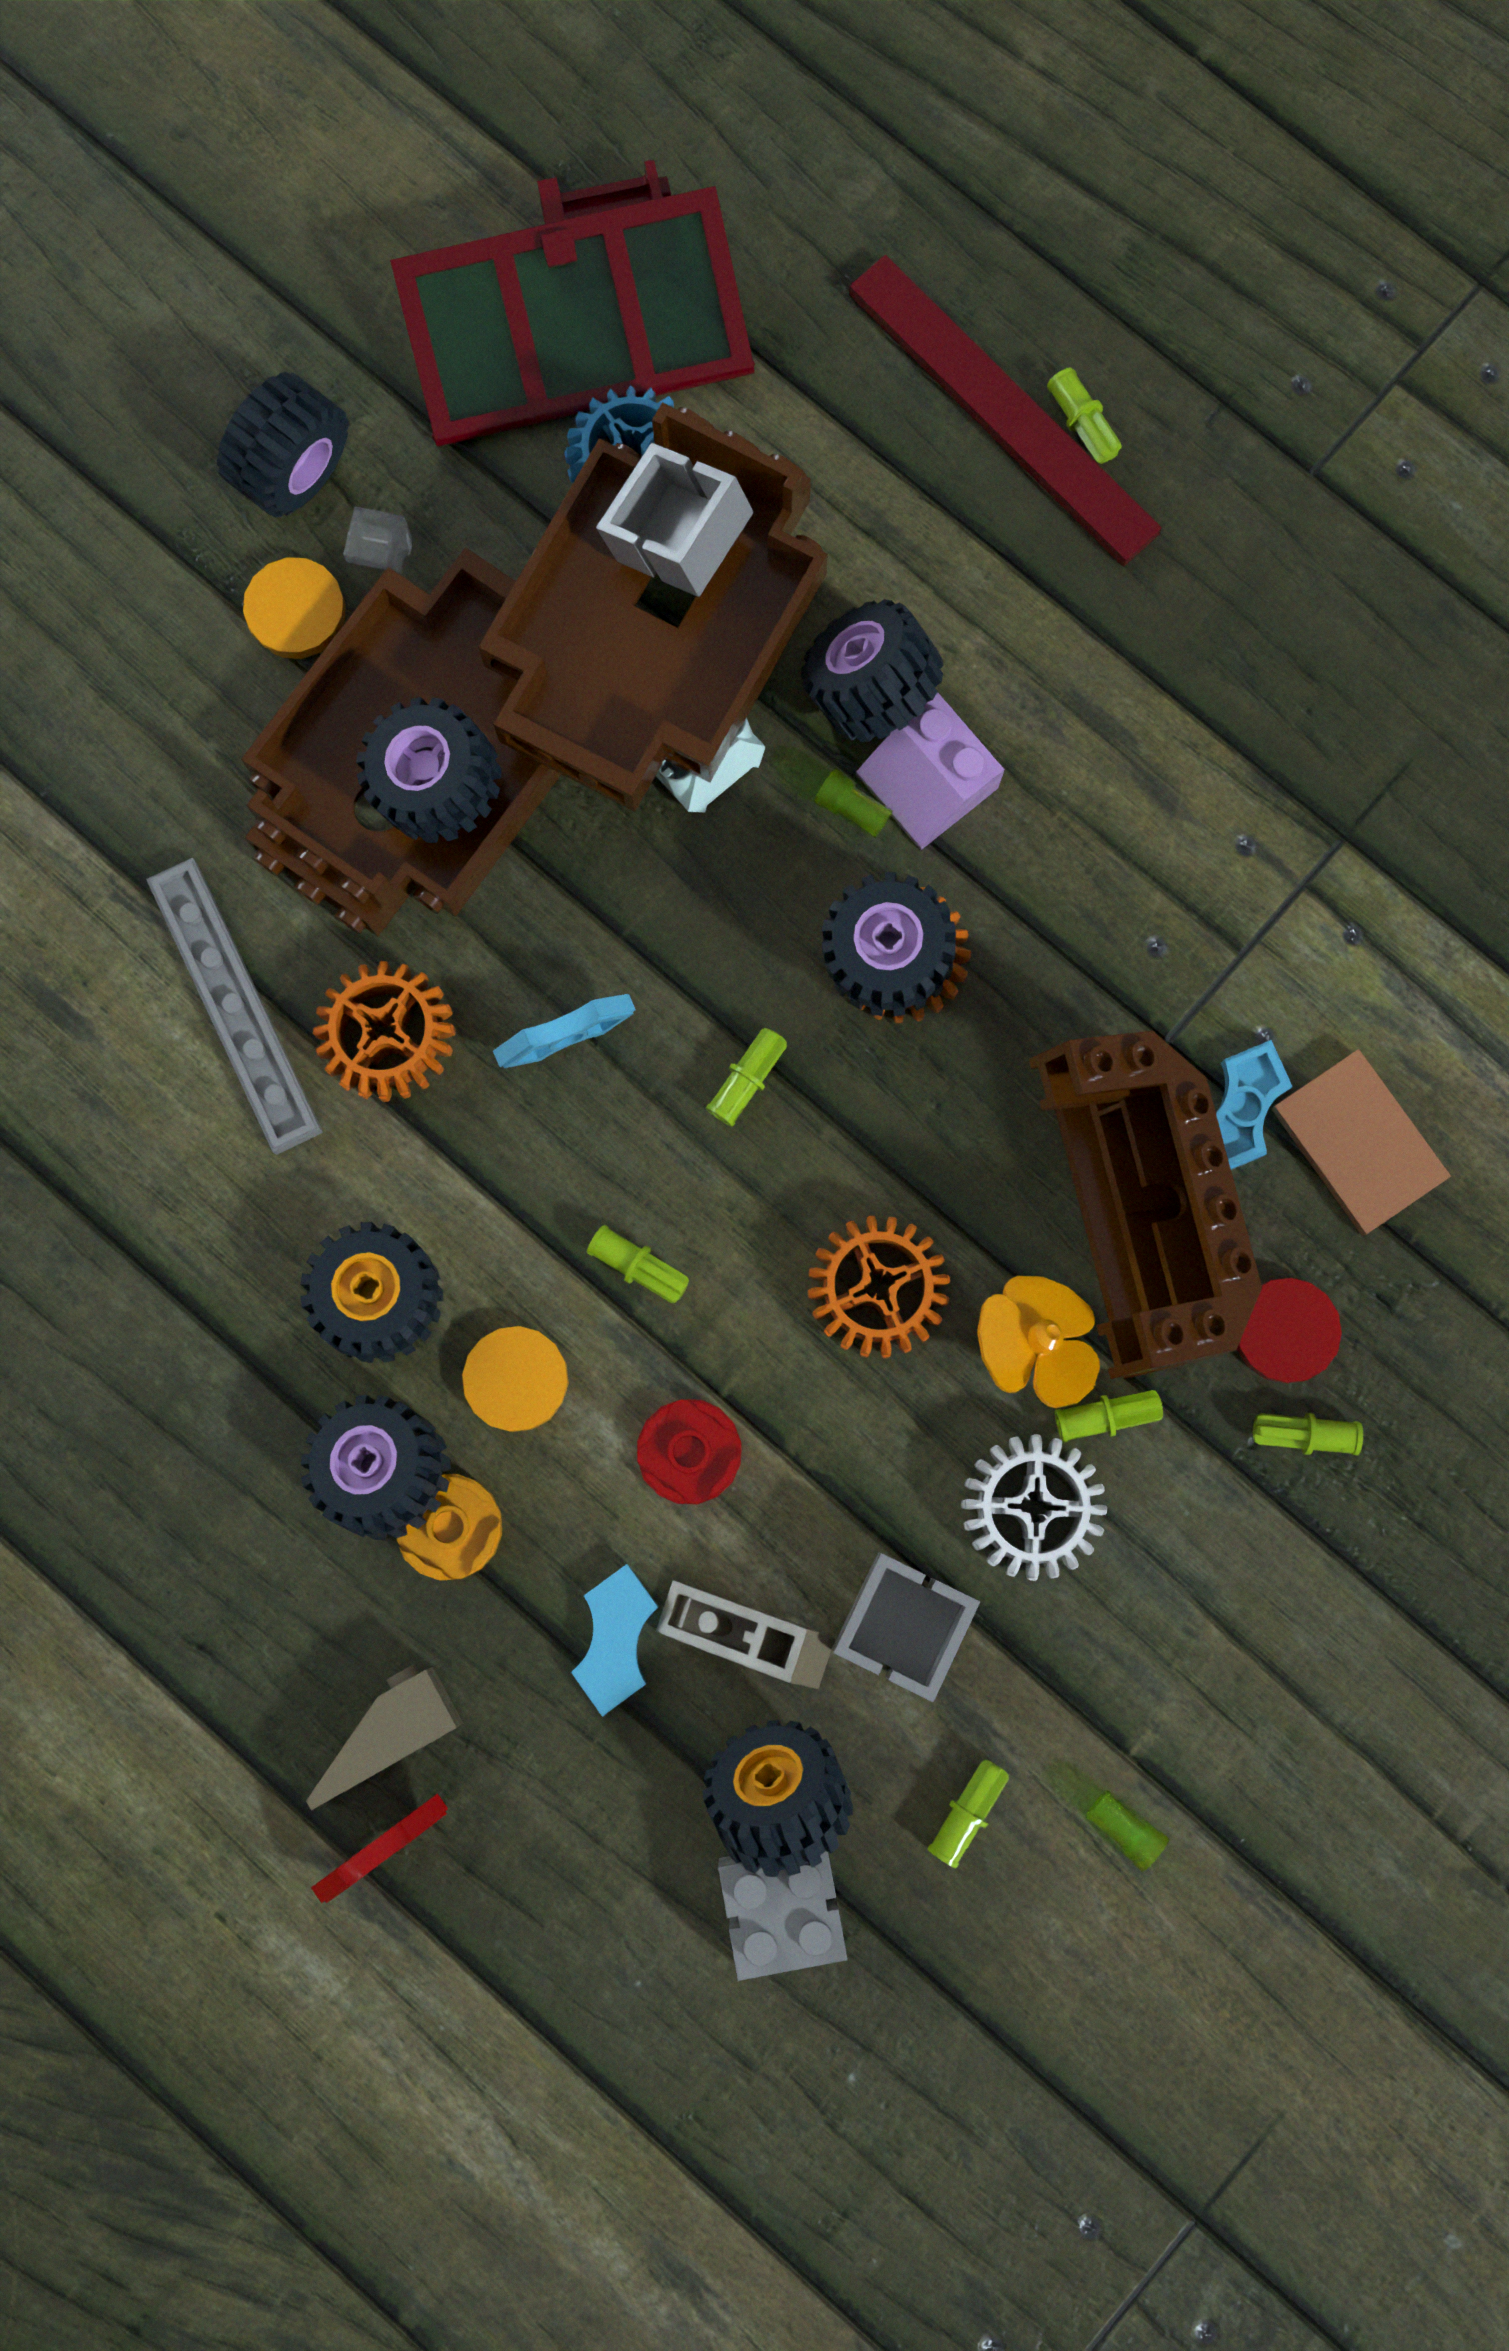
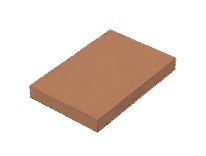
(1360, 1142)

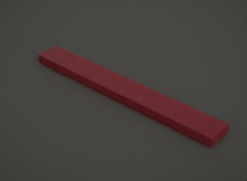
(1004, 411)

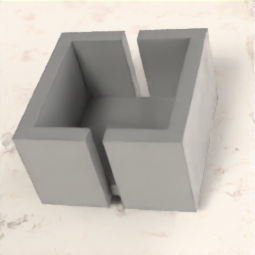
(667, 523)
(905, 1626)
(781, 1919)

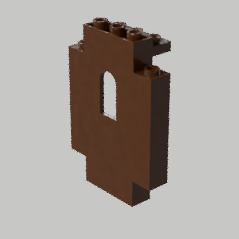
(385, 654)
(617, 689)

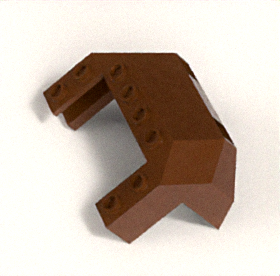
(1153, 1199)

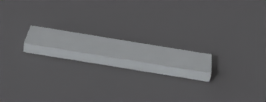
(234, 1006)

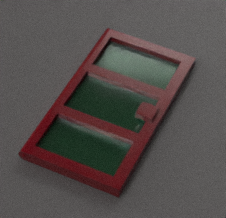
(570, 308)

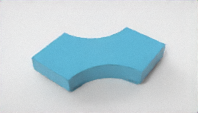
(545, 1039)
(1251, 1086)
(611, 1664)

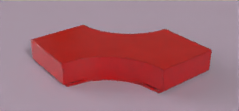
(380, 1849)

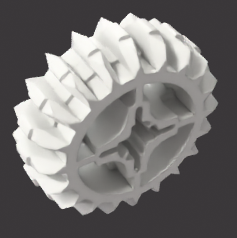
(1034, 1532)

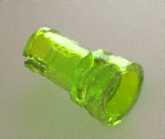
(841, 796)
(1138, 1839)

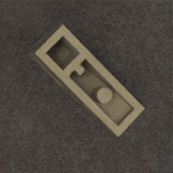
(746, 1635)
(395, 1726)

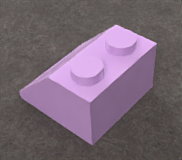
(931, 772)

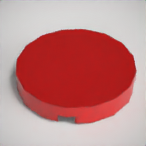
(1290, 1332)
(689, 1451)

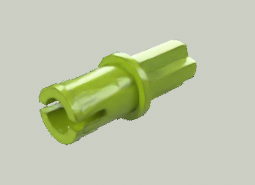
(1084, 415)
(747, 1076)
(638, 1264)
(1108, 1415)
(1308, 1433)
(969, 1813)

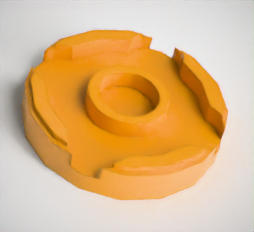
(294, 607)
(515, 1379)
(458, 1535)

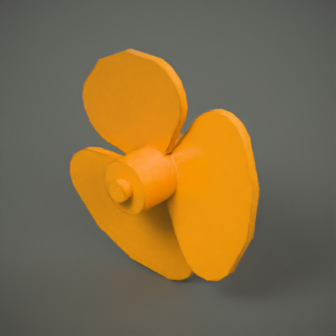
(1028, 1330)

